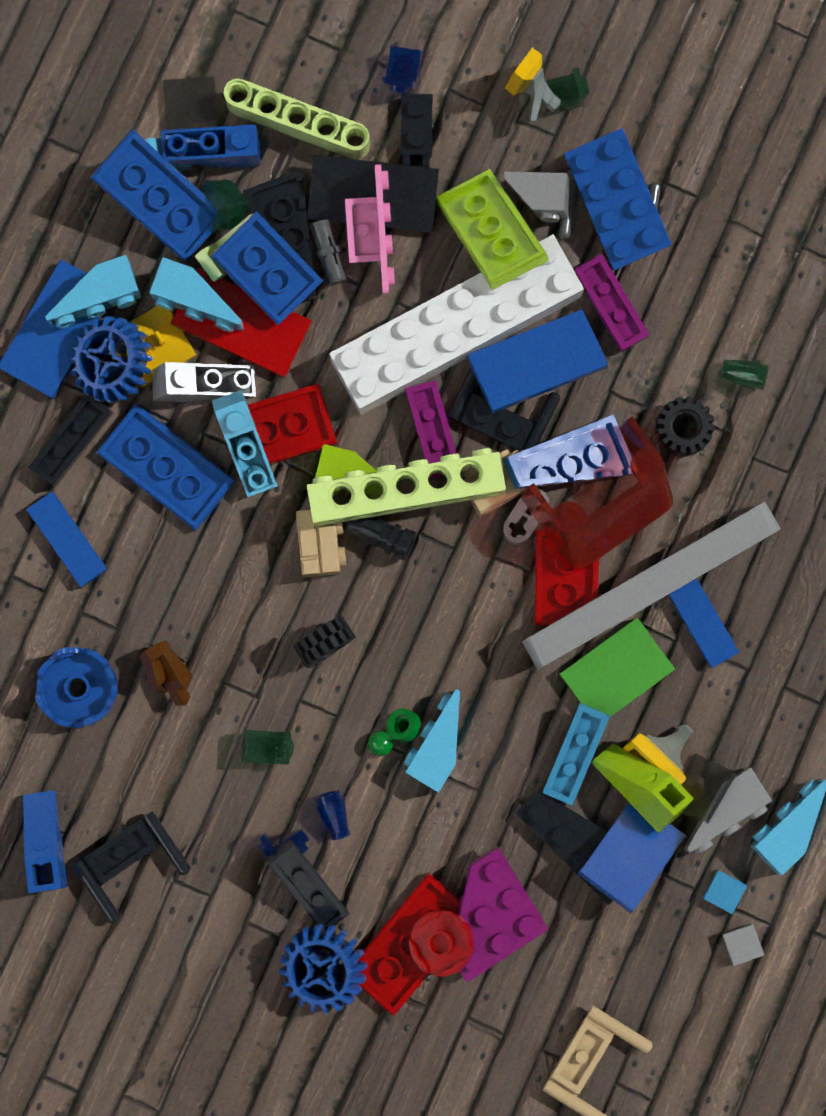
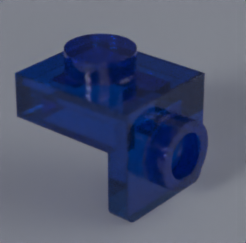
(403, 69)
(268, 847)

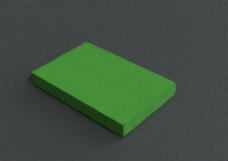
(618, 669)

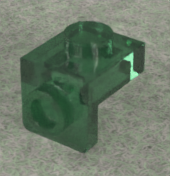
(570, 90)
(228, 201)
(266, 747)

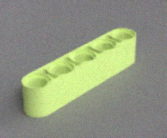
(286, 108)

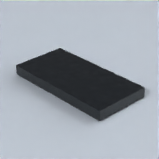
(410, 190)

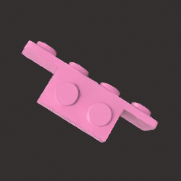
(367, 229)

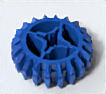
(116, 337)
(331, 978)

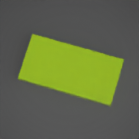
(491, 229)

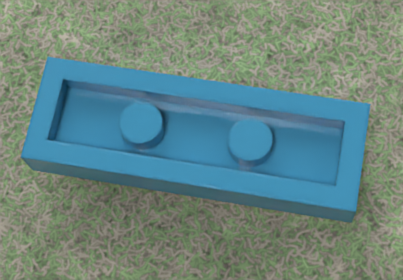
(576, 754)

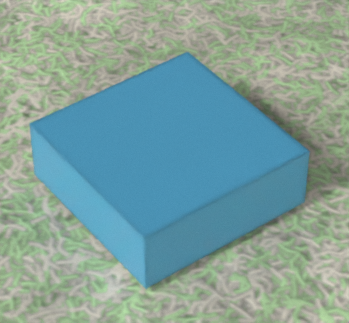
(724, 891)

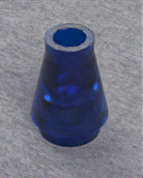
(333, 813)

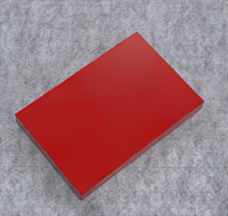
(293, 423)
(558, 585)

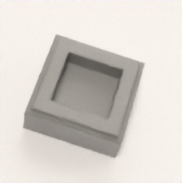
(742, 944)

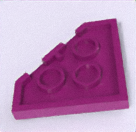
(497, 912)

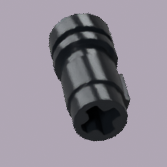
(383, 535)

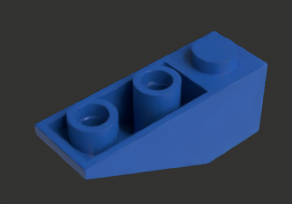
(213, 146)
(43, 843)

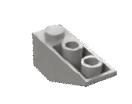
(201, 381)
(743, 799)

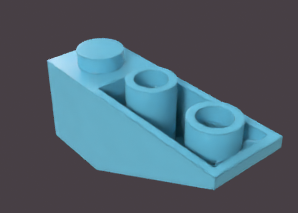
(100, 289)
(185, 289)
(244, 443)
(438, 752)
(790, 834)

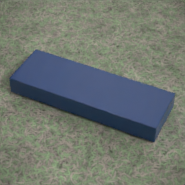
(67, 539)
(703, 623)

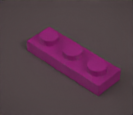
(611, 303)
(430, 422)

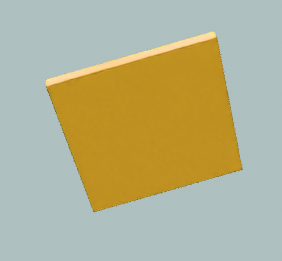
(166, 341)

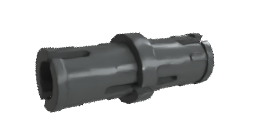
(328, 252)

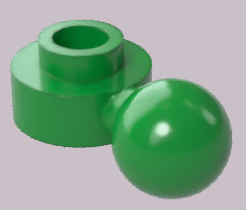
(381, 742)

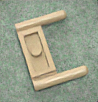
(583, 1056)

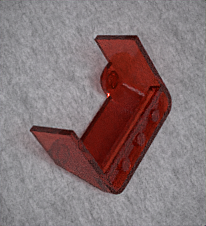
(588, 538)

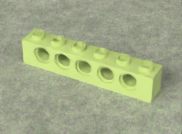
(489, 484)

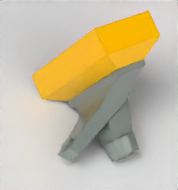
(530, 79)
(662, 751)

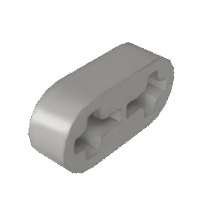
(515, 516)

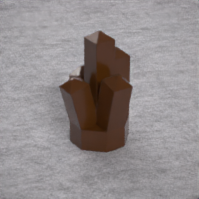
(167, 672)

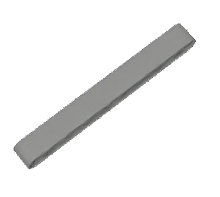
(651, 585)

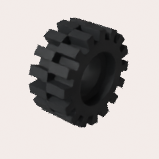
(691, 408)
(324, 641)

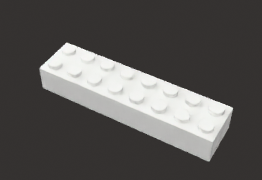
(450, 328)

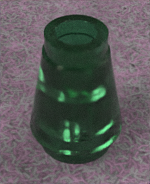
(746, 373)

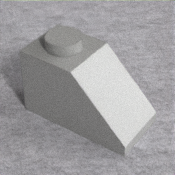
(543, 193)

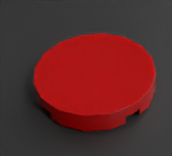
(441, 943)

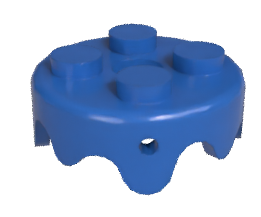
(54, 682)

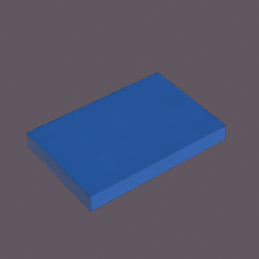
(266, 268)
(630, 858)

